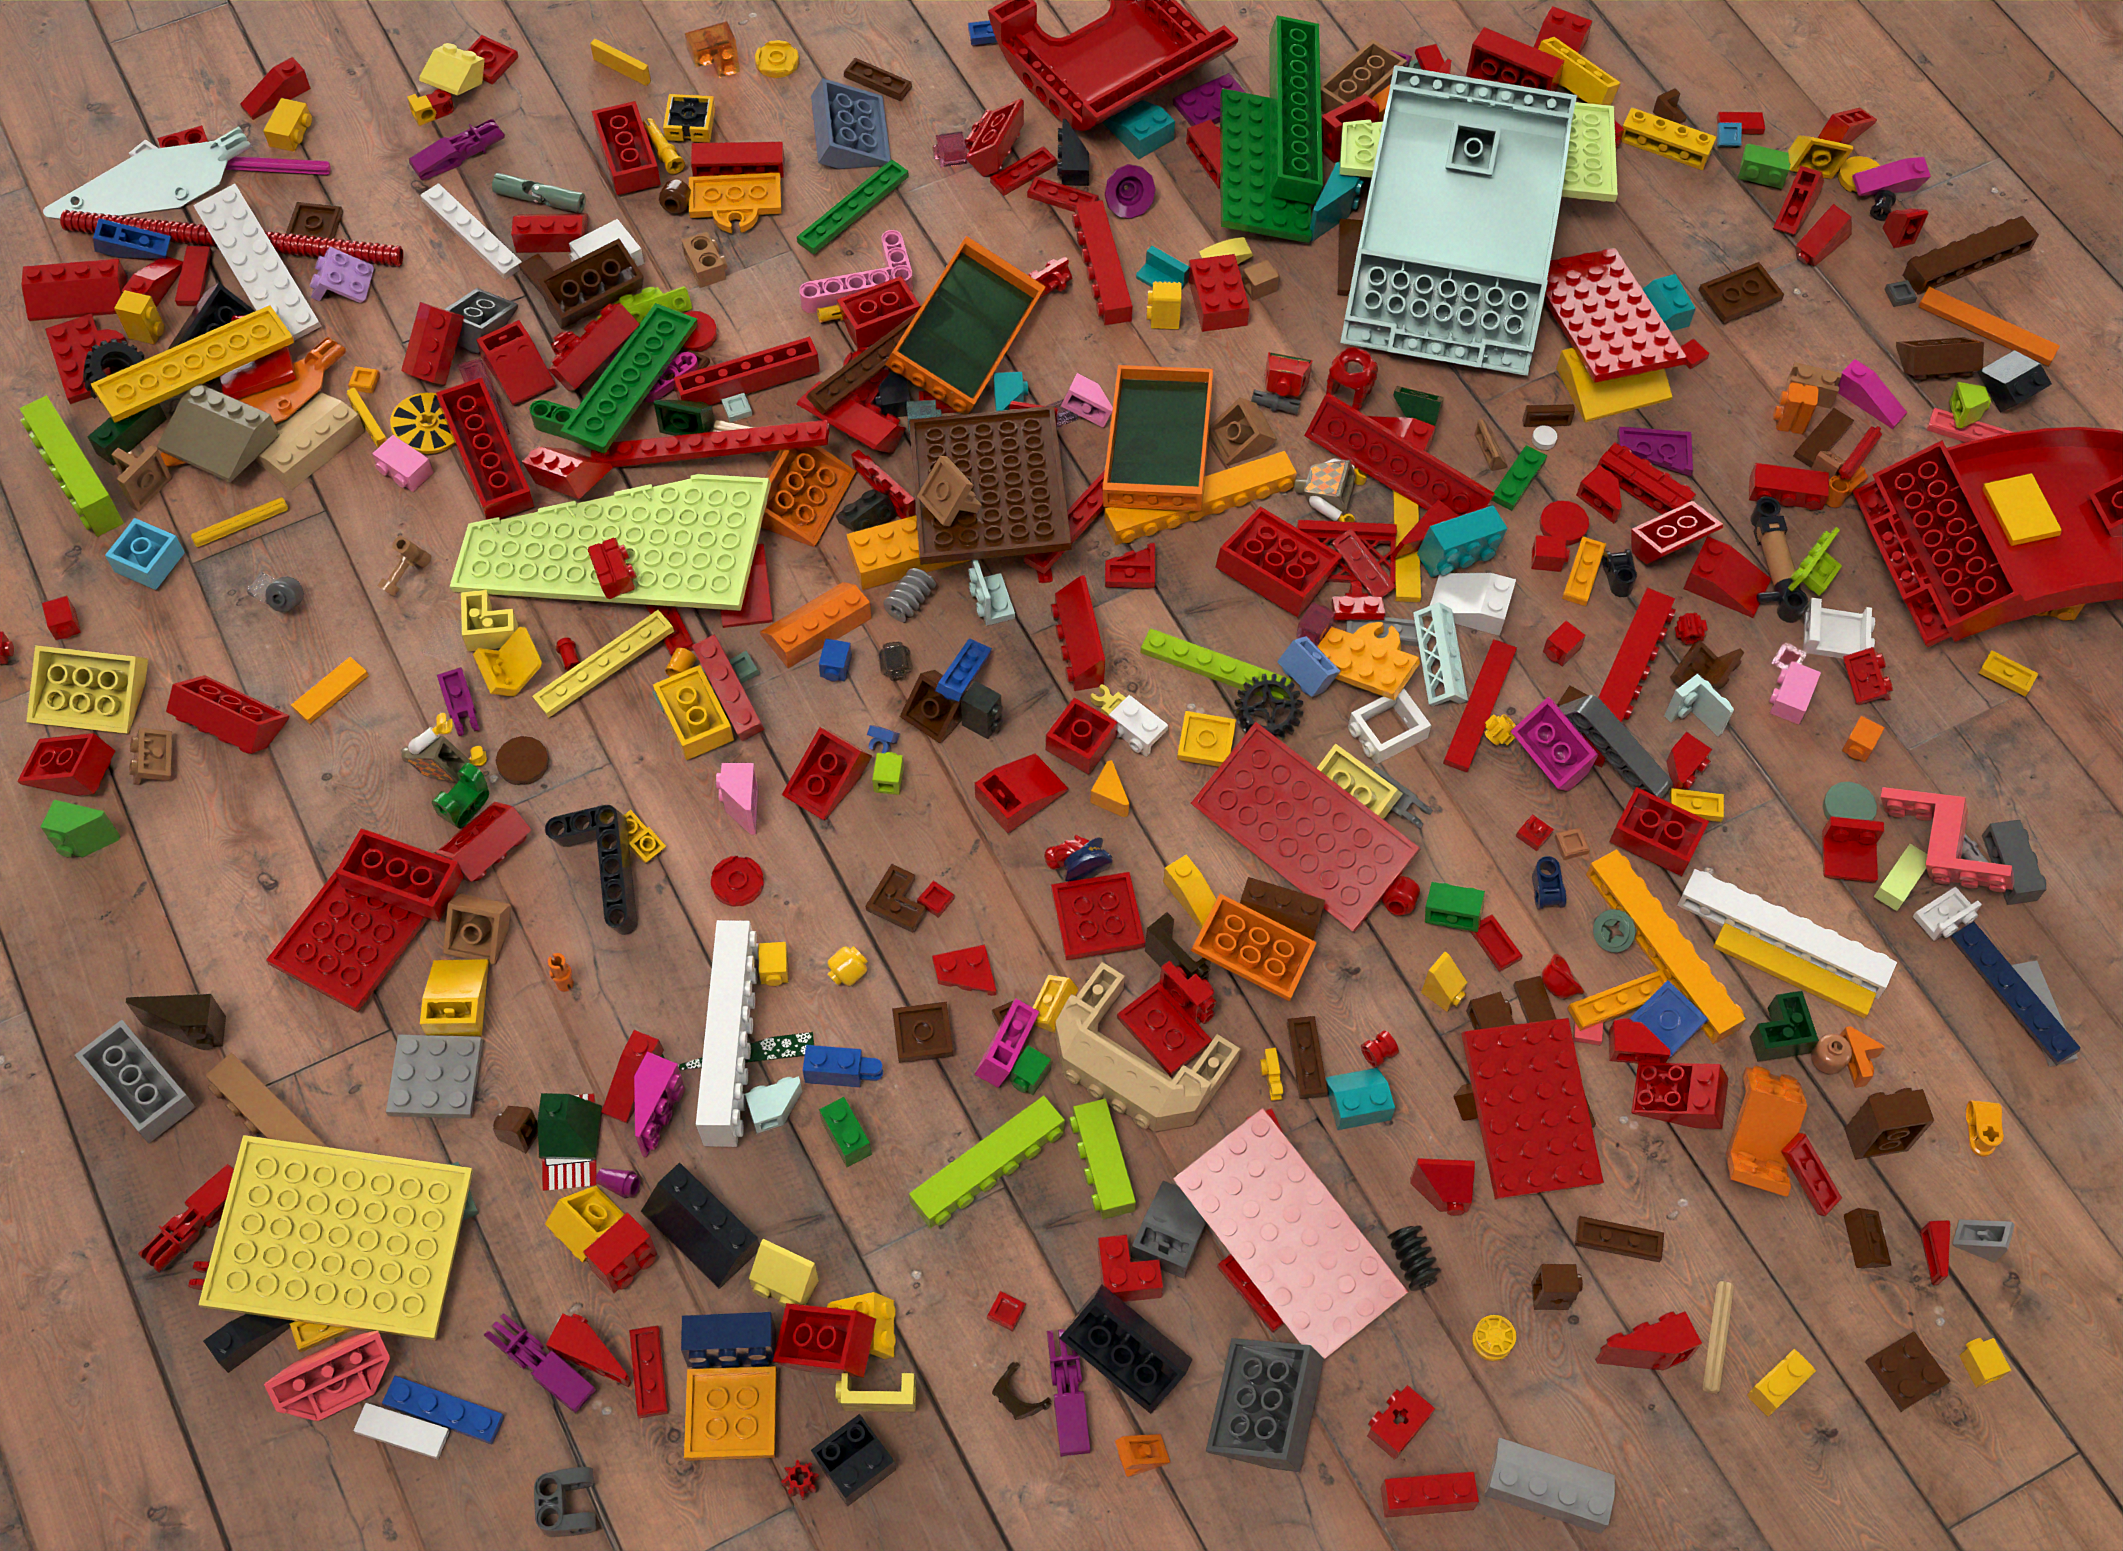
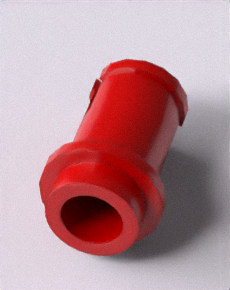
(566, 648)

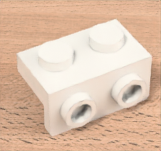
(1137, 725)
(1946, 913)

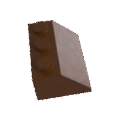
(1941, 357)
(1288, 907)

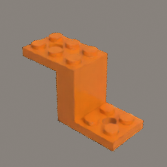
(1764, 1126)

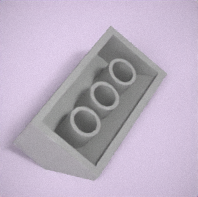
(1551, 1486)

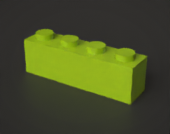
(1103, 1159)

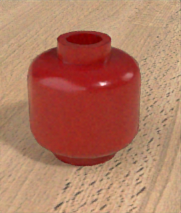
(1402, 896)

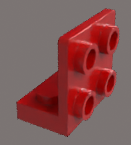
(1851, 849)

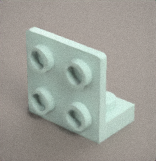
(991, 595)
(1703, 701)

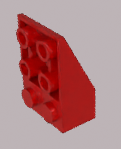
(515, 362)
(1018, 790)
(1681, 1093)
(1654, 1345)

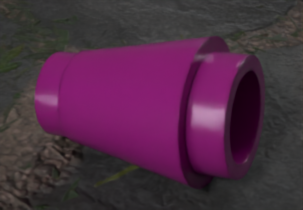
(621, 1182)

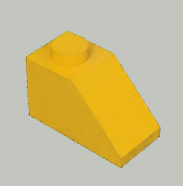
(1445, 983)

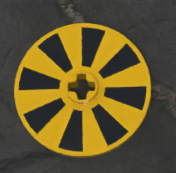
(408, 424)

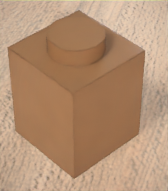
(1260, 280)

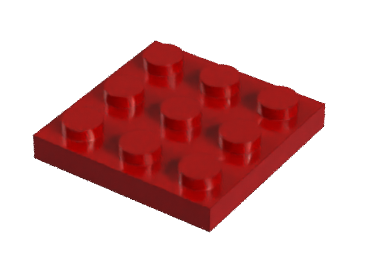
(1097, 916)

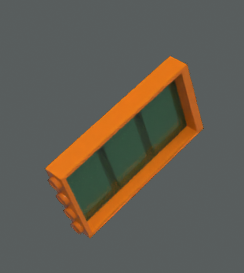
(965, 326)
(1158, 438)

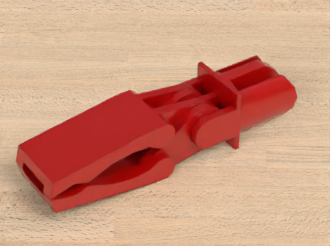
(204, 1207)

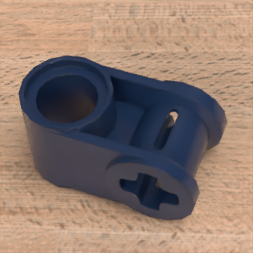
(1548, 888)

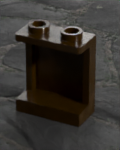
(1163, 948)

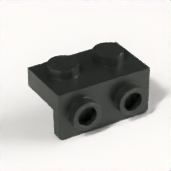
(867, 512)

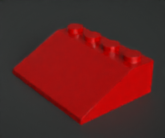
(1277, 561)

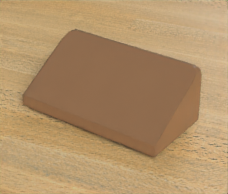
(1489, 446)

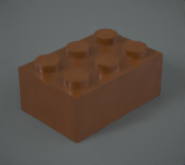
(1889, 1123)

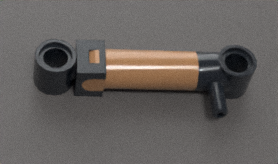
(1771, 533)

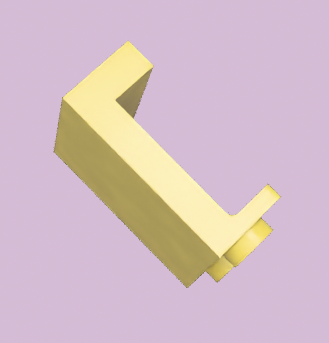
(877, 1400)

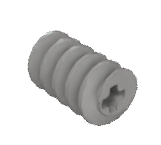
(909, 594)

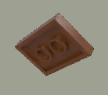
(1741, 292)

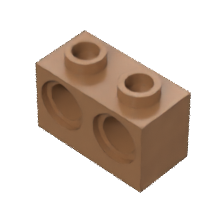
(704, 259)

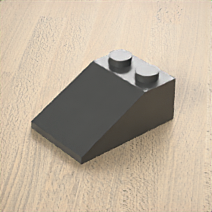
(482, 314)

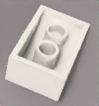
(1475, 599)

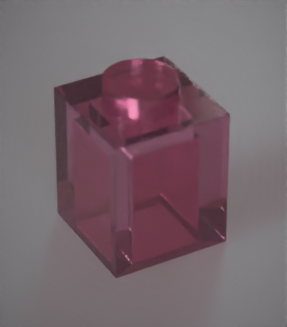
(950, 149)
(1315, 623)

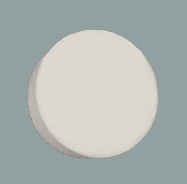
(1544, 437)

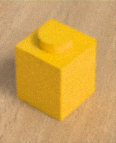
(773, 963)
(1984, 1361)

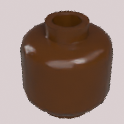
(675, 196)

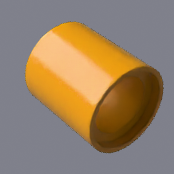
(680, 661)

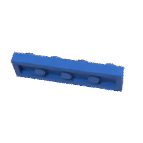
(963, 670)
(443, 1409)

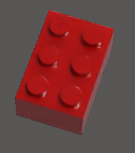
(1218, 292)
(1659, 831)
(824, 1340)

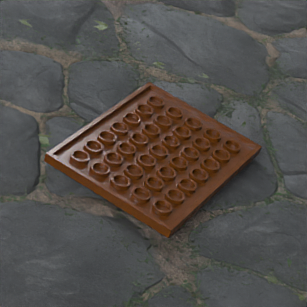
(1015, 477)

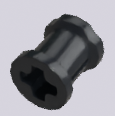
(1879, 205)

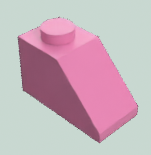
(1087, 400)

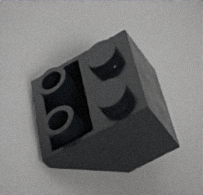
(853, 1459)

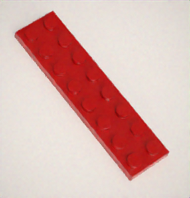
(1393, 459)

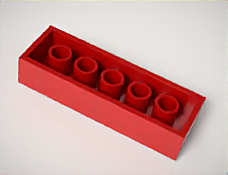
(485, 449)

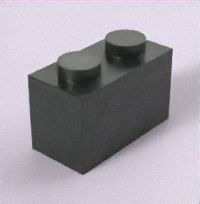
(981, 710)

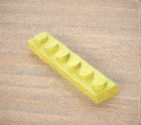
(603, 663)

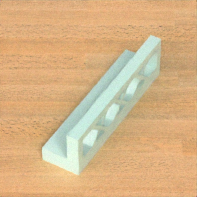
(1448, 651)

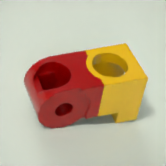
(431, 106)

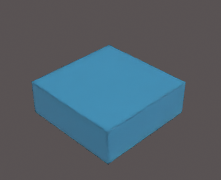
(1729, 134)

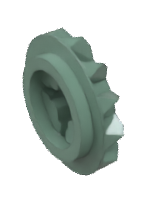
(1603, 934)

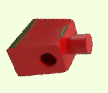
(1287, 374)

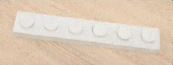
(471, 231)

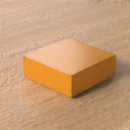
(364, 379)

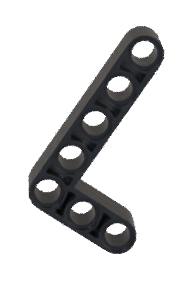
(608, 858)

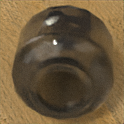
(895, 660)

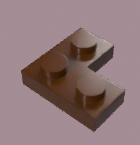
(890, 900)

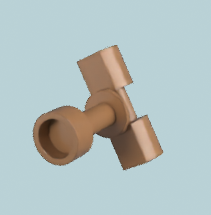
(409, 555)

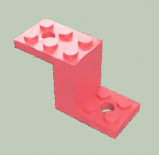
(1947, 839)

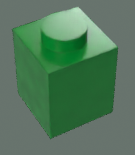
(1030, 1070)

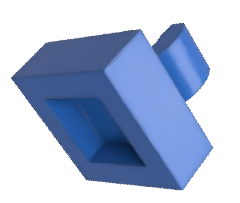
(883, 735)

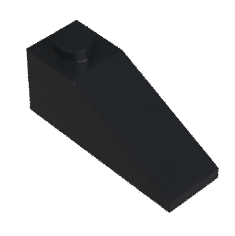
(244, 1338)

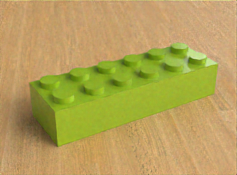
(70, 466)

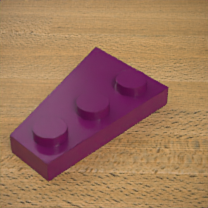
(1661, 447)

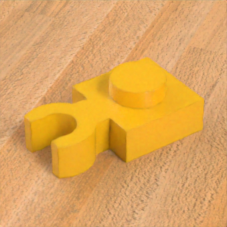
(1270, 1067)

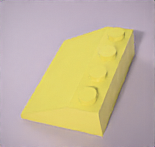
(85, 689)

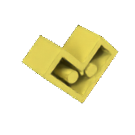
(483, 626)

